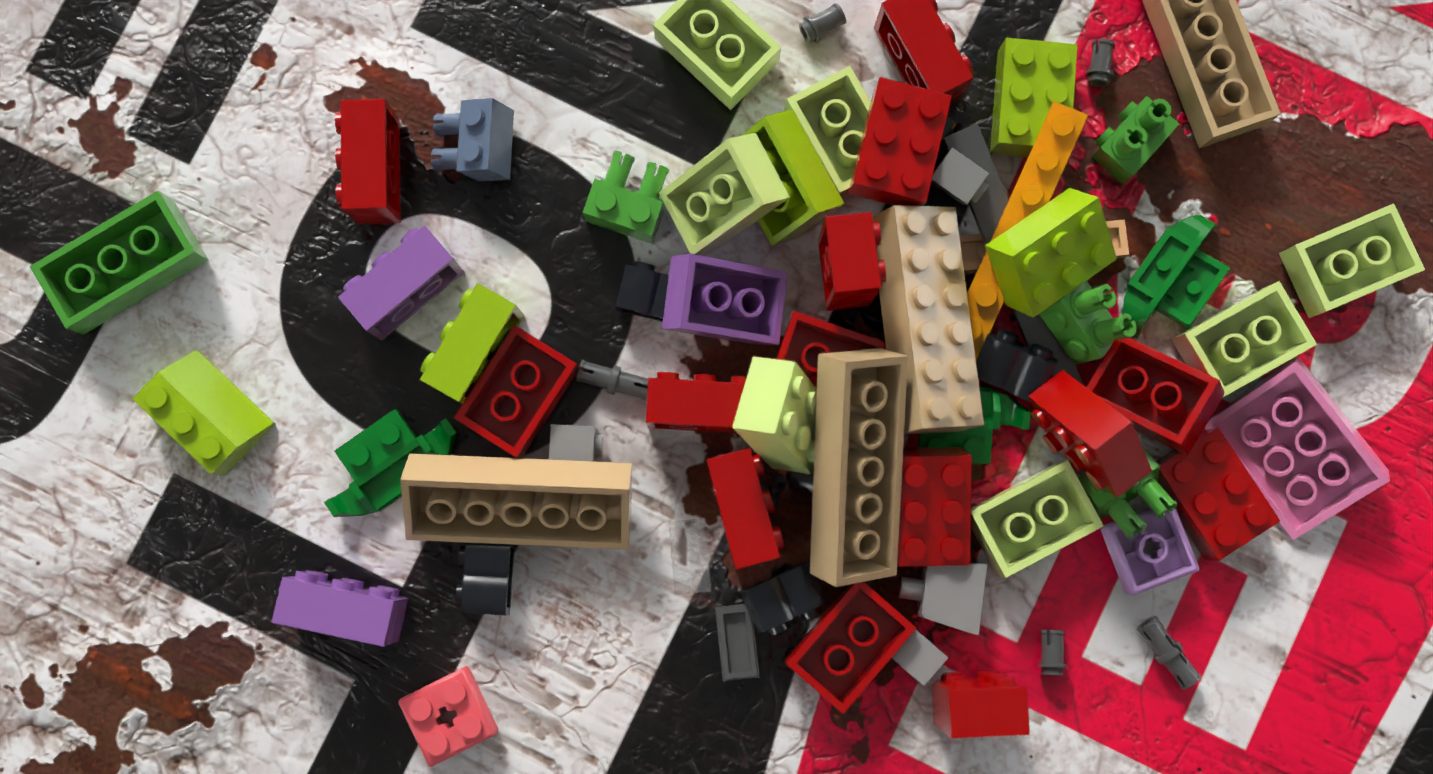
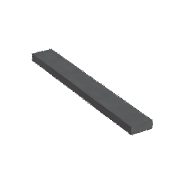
(987, 214)

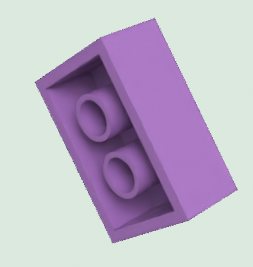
(400, 283)
(724, 300)
(340, 608)

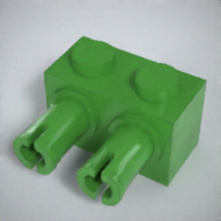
(1135, 139)
(623, 210)
(1084, 323)
(1121, 511)

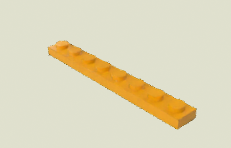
(1031, 192)

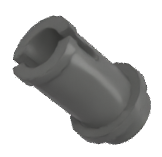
(822, 23)
(1100, 65)
(1052, 652)

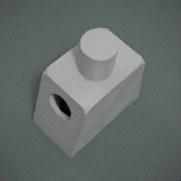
(948, 595)

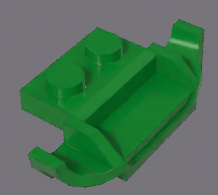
(1175, 276)
(997, 410)
(378, 461)

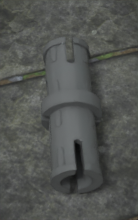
(613, 380)
(1169, 652)

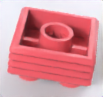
(437, 738)

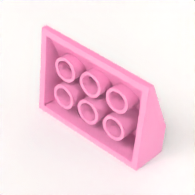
(1299, 448)

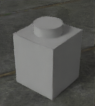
(960, 178)
(575, 443)
(920, 659)

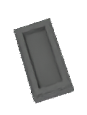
(736, 643)

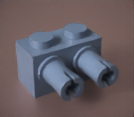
(483, 141)

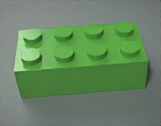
(119, 263)

